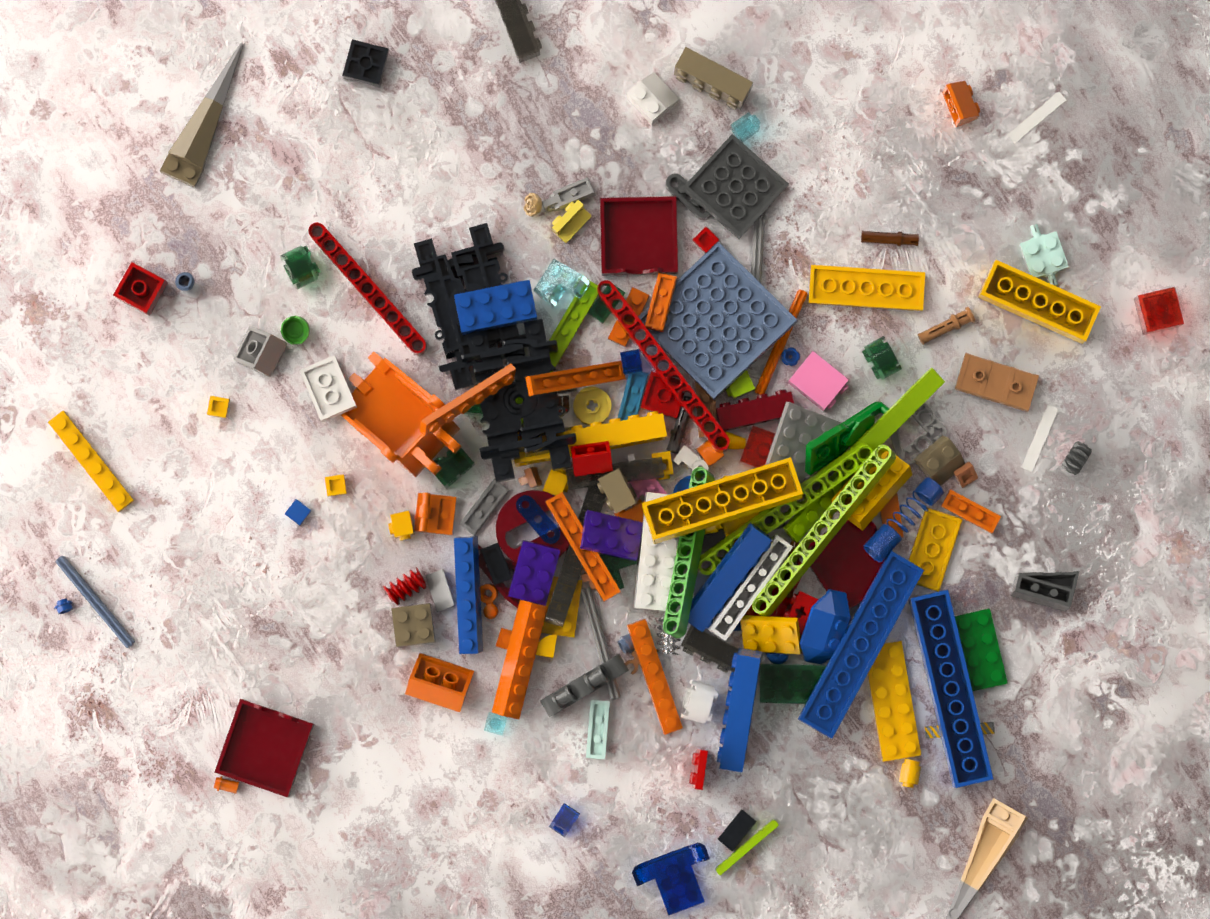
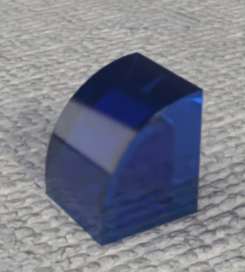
(631, 361)
(564, 820)

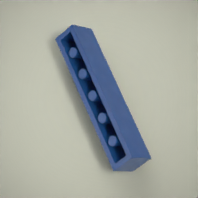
(727, 576)
(468, 595)

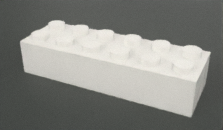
(654, 567)

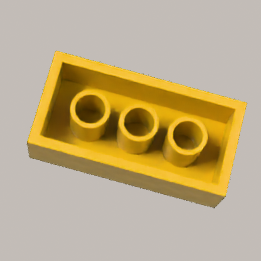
(881, 494)

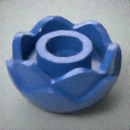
(777, 658)

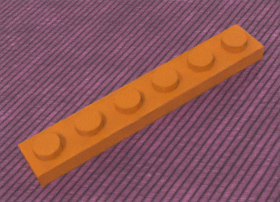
(575, 378)
(468, 399)
(589, 559)
(654, 676)

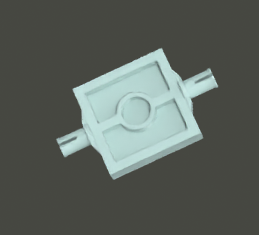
(1044, 255)

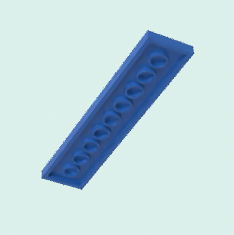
(860, 645)

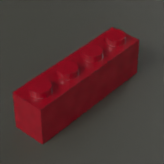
(753, 412)

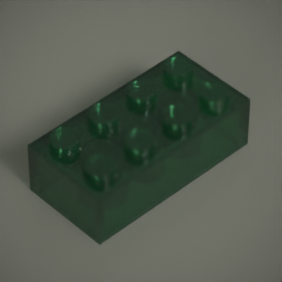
(788, 682)

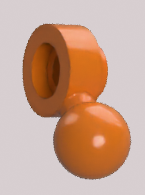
(490, 610)

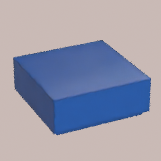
(298, 512)

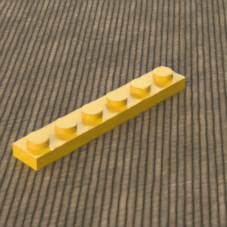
(91, 461)

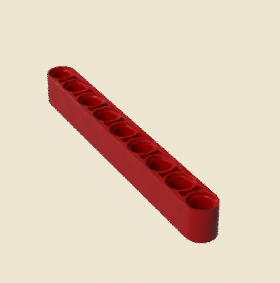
(363, 280)

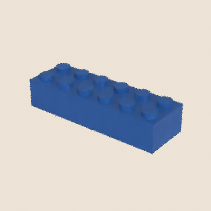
(740, 710)

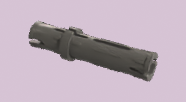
(679, 429)

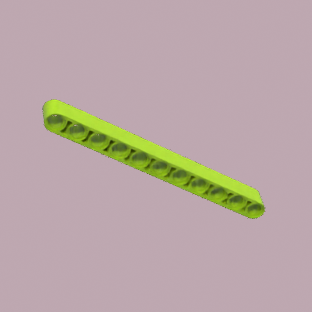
(795, 506)
(833, 526)

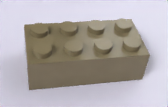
(712, 78)

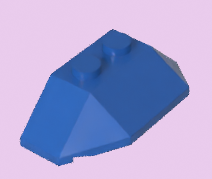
(825, 627)

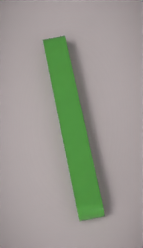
(682, 562)

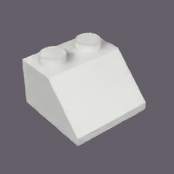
(652, 98)

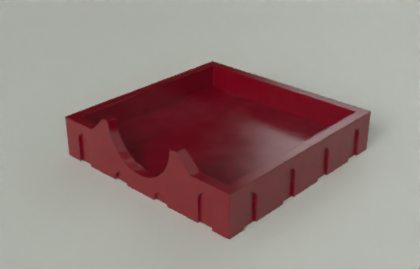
(638, 235)
(846, 564)
(264, 748)

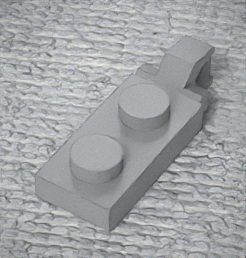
(564, 196)

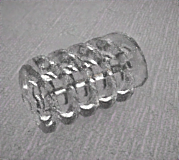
(668, 642)

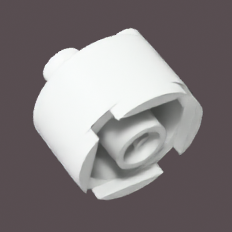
(698, 702)

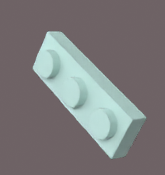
(597, 729)

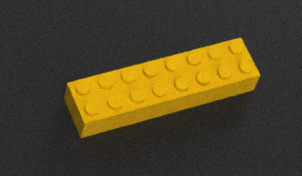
(619, 434)
(722, 500)

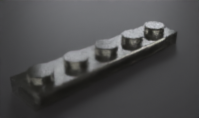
(632, 470)

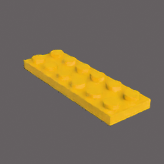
(866, 287)
(893, 704)

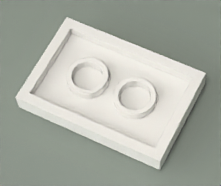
(328, 388)

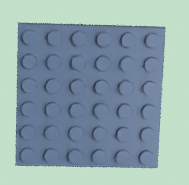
(720, 321)

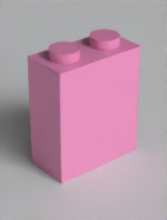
(818, 381)

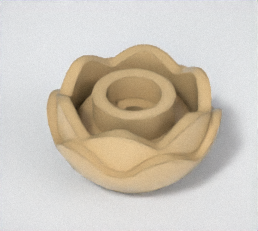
(533, 204)

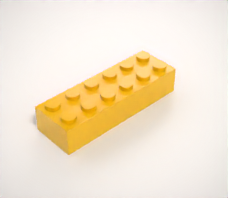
(1039, 301)

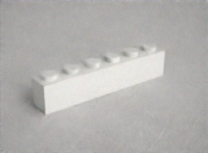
(747, 591)

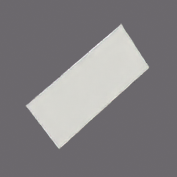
(470, 436)

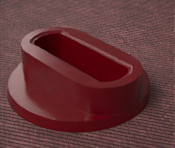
(510, 519)

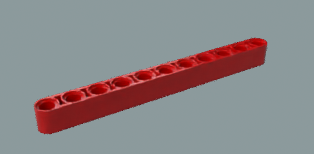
(659, 357)

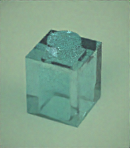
(745, 127)

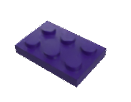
(611, 535)
(534, 572)

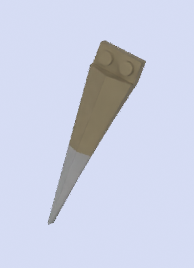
(190, 151)

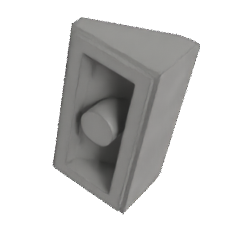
(440, 590)

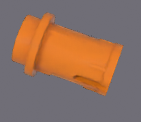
(226, 785)

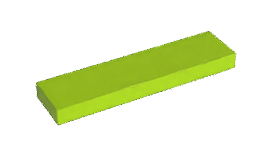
(746, 847)

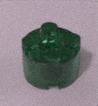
(299, 266)
(882, 358)

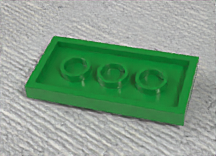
(981, 649)

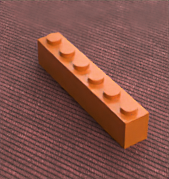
(519, 659)

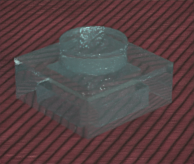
(495, 723)

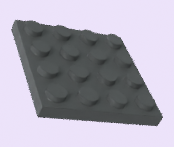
(735, 186)

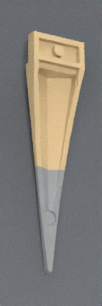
(994, 839)

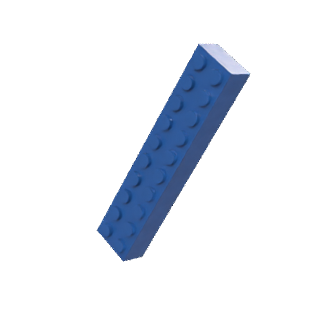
(950, 689)

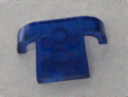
(674, 876)

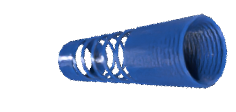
(886, 537)

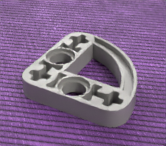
(927, 427)

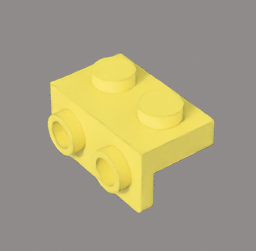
(571, 222)

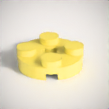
(597, 396)

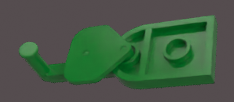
(841, 437)

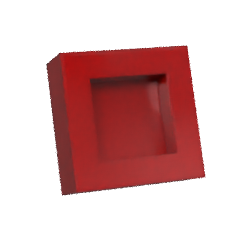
(705, 240)

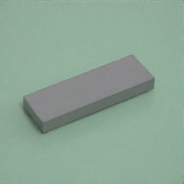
(484, 507)

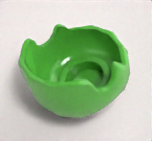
(295, 330)

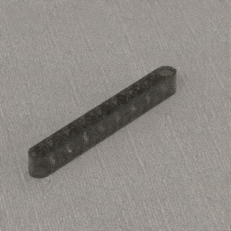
(571, 566)

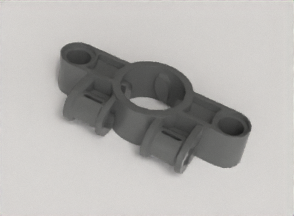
(584, 685)

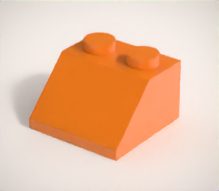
(960, 103)

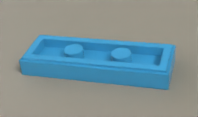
(633, 395)

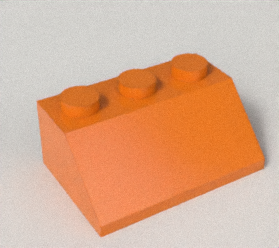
(439, 682)

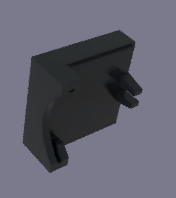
(365, 63)

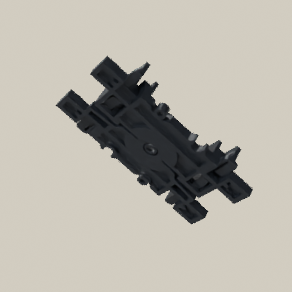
(443, 286)
(505, 415)

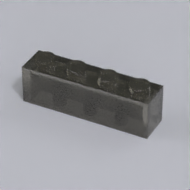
(519, 29)
(709, 648)

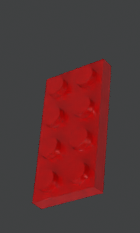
(697, 777)

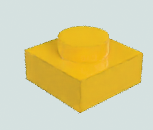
(218, 407)
(335, 485)

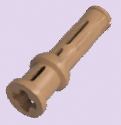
(955, 322)

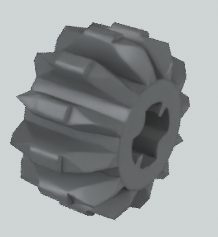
(1076, 458)

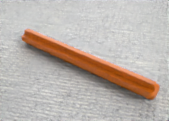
(779, 346)

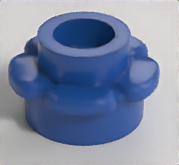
(795, 356)
(63, 606)

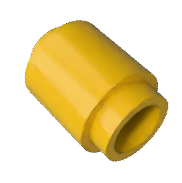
(910, 773)

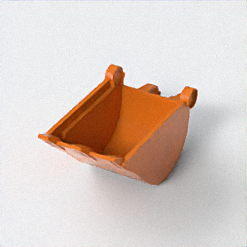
(391, 417)

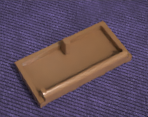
(996, 382)

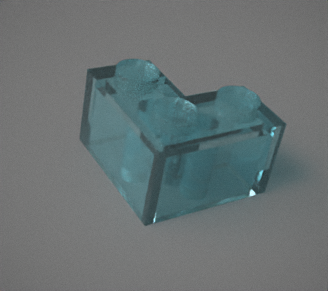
(559, 279)

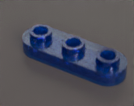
(540, 528)

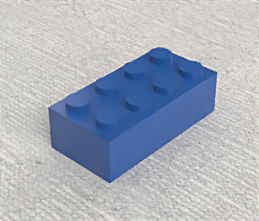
(495, 307)

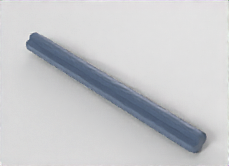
(95, 601)

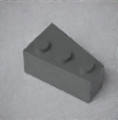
(1047, 589)

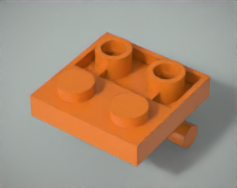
(435, 514)

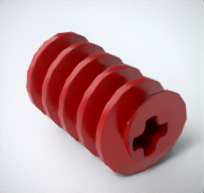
(405, 587)

